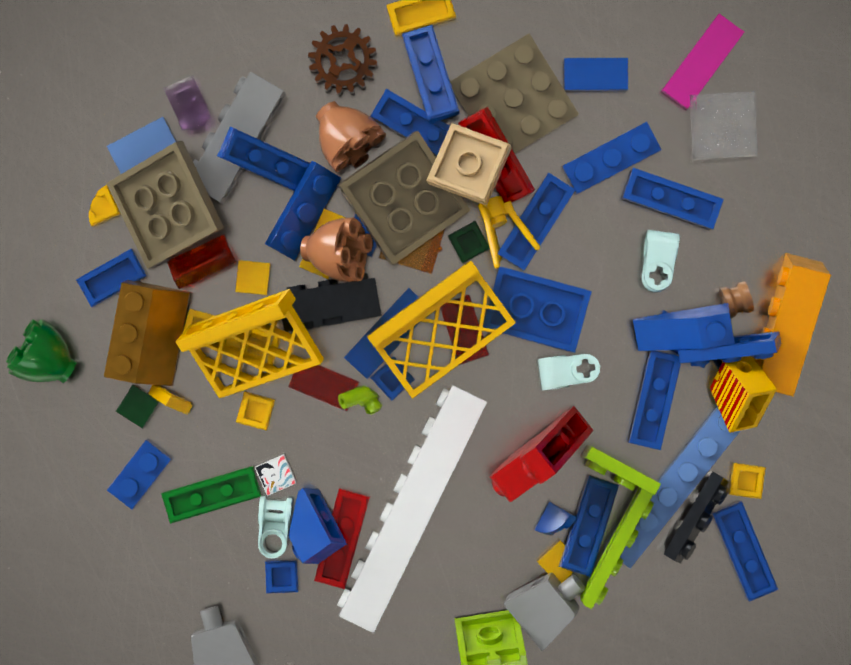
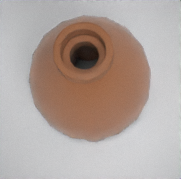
(347, 135)
(338, 249)

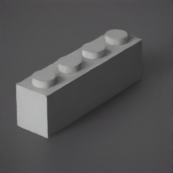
(250, 113)

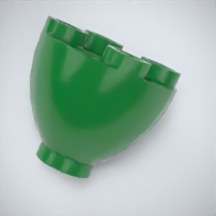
(41, 356)

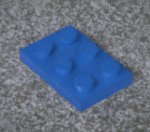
(541, 308)

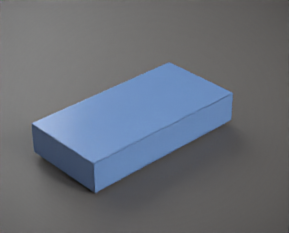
(141, 144)

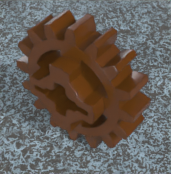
(349, 46)

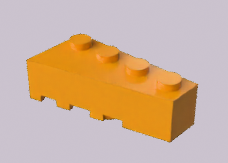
(794, 314)

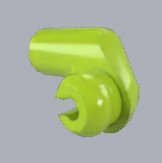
(363, 396)

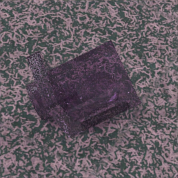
(188, 103)

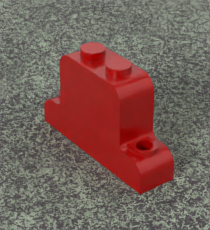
(541, 455)

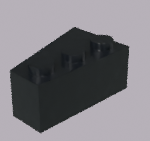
(335, 303)

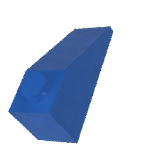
(685, 329)

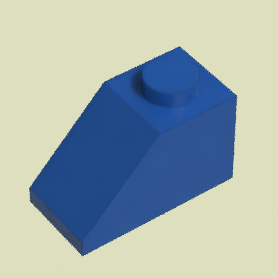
(314, 528)

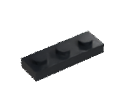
(698, 518)

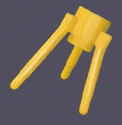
(494, 216)

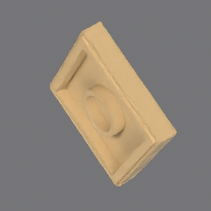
(469, 164)

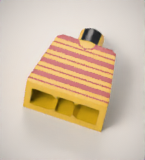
(741, 393)

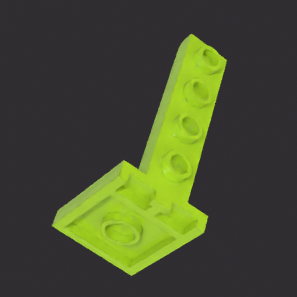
(625, 532)
(490, 639)

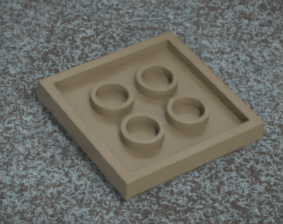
(518, 92)
(397, 200)
(165, 205)

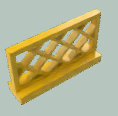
(423, 307)
(245, 319)

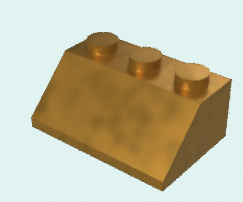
(146, 334)

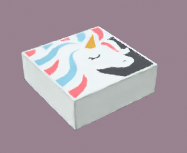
(275, 474)

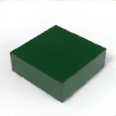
(468, 242)
(138, 406)

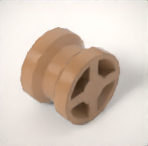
(738, 298)

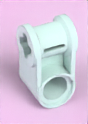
(659, 254)
(561, 371)
(274, 523)

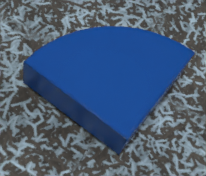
(554, 520)

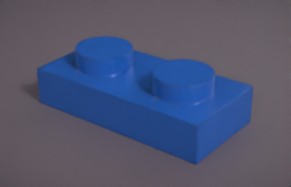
(139, 474)

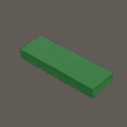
(211, 494)

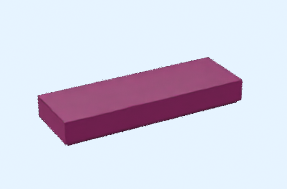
(702, 61)

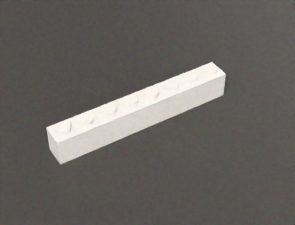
(412, 508)

